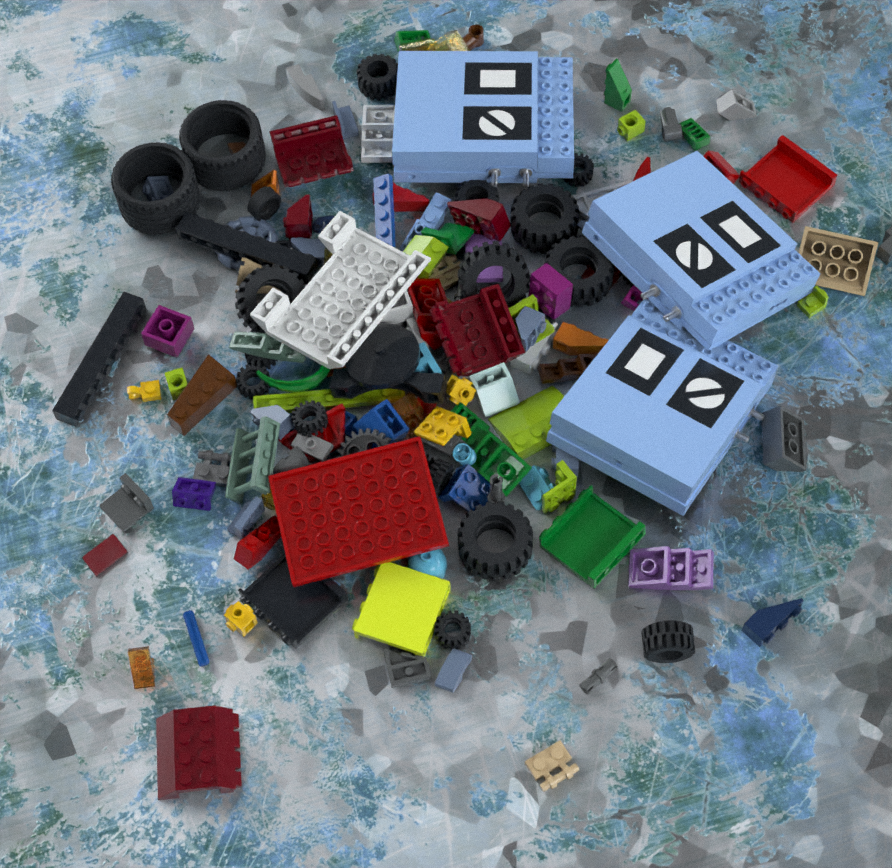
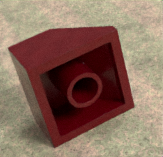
(299, 219)

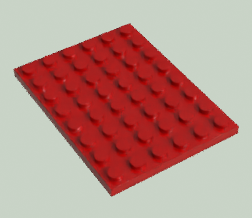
(357, 511)

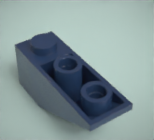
(767, 621)

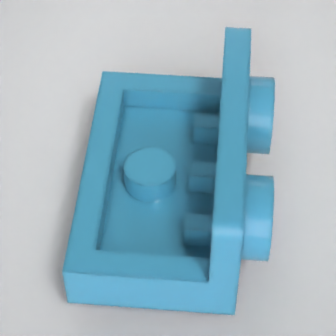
(536, 484)

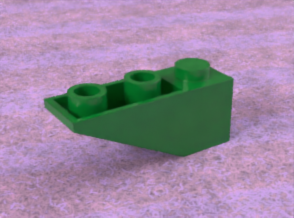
(617, 87)

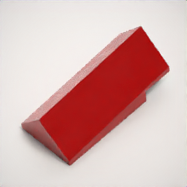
(423, 296)

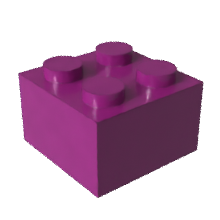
(551, 291)
(167, 331)

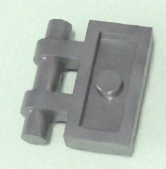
(210, 472)

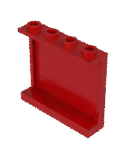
(788, 179)

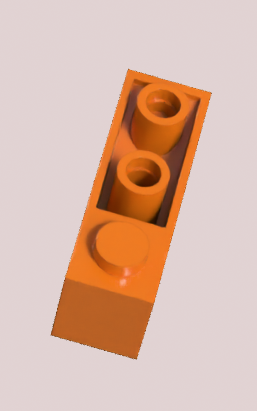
(577, 341)

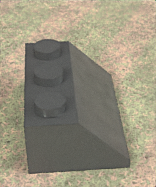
(783, 440)

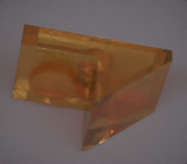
(142, 667)

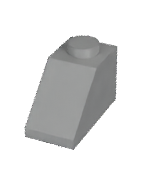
(735, 106)

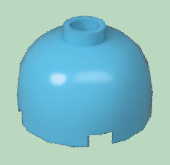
(430, 563)

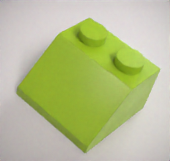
(430, 247)

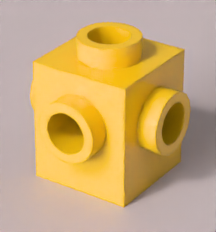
(460, 390)
(240, 618)

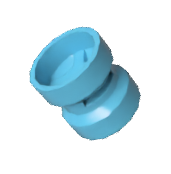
(461, 451)

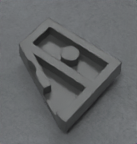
(405, 668)

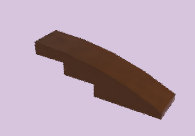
(565, 369)

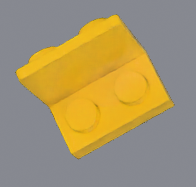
(442, 425)

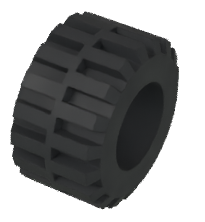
(377, 66)
(476, 190)
(668, 641)

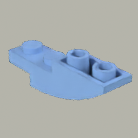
(431, 218)

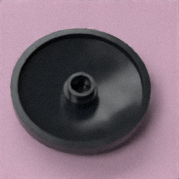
(385, 357)

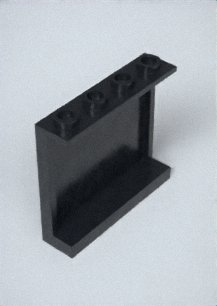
(290, 609)

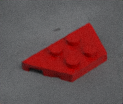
(333, 433)

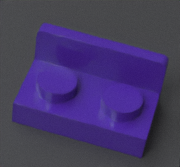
(193, 493)

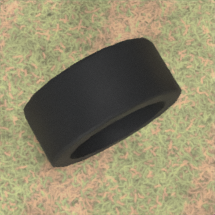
(264, 203)

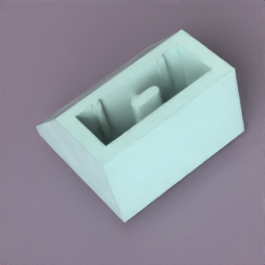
(494, 389)

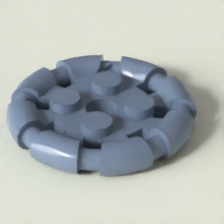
(248, 222)

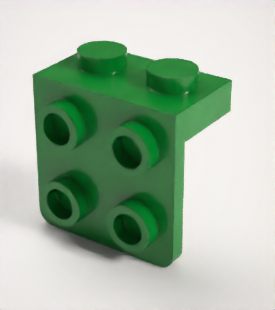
(451, 235)

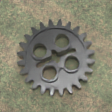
(363, 441)

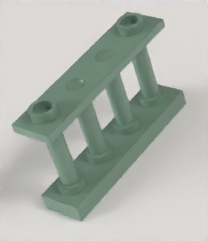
(263, 461)

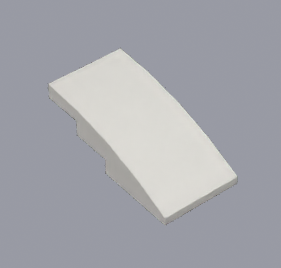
(377, 133)

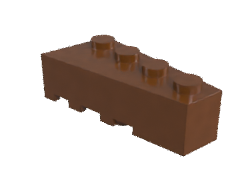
(201, 395)

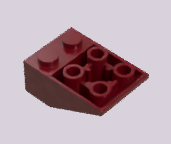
(482, 216)

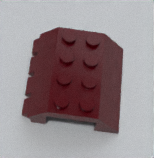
(311, 151)
(477, 331)
(197, 751)

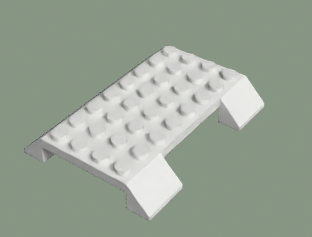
(343, 298)

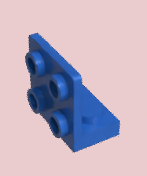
(466, 488)

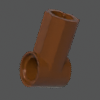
(474, 37)

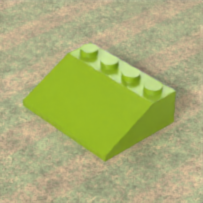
(527, 424)

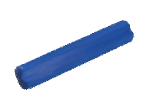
(196, 638)

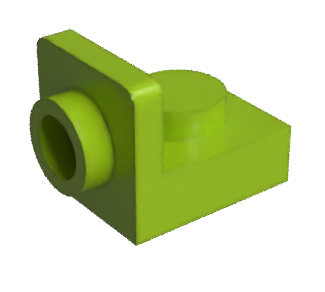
(813, 302)

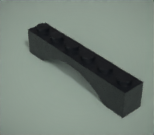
(426, 386)

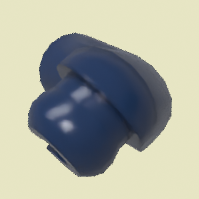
(321, 222)

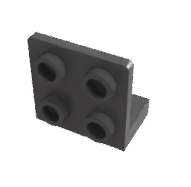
(127, 504)

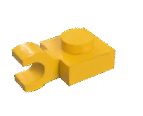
(148, 391)

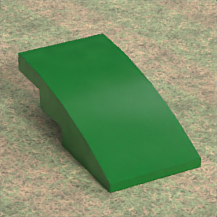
(496, 458)

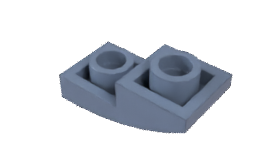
(452, 670)

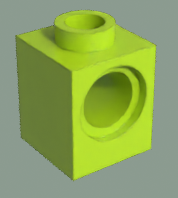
(631, 125)
(174, 378)

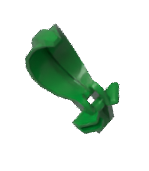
(297, 385)

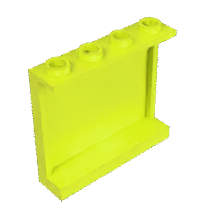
(402, 608)

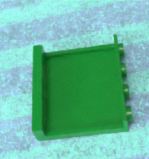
(591, 537)

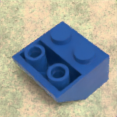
(386, 420)

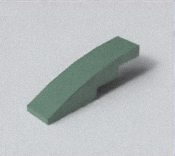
(264, 346)

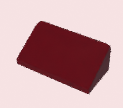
(104, 555)

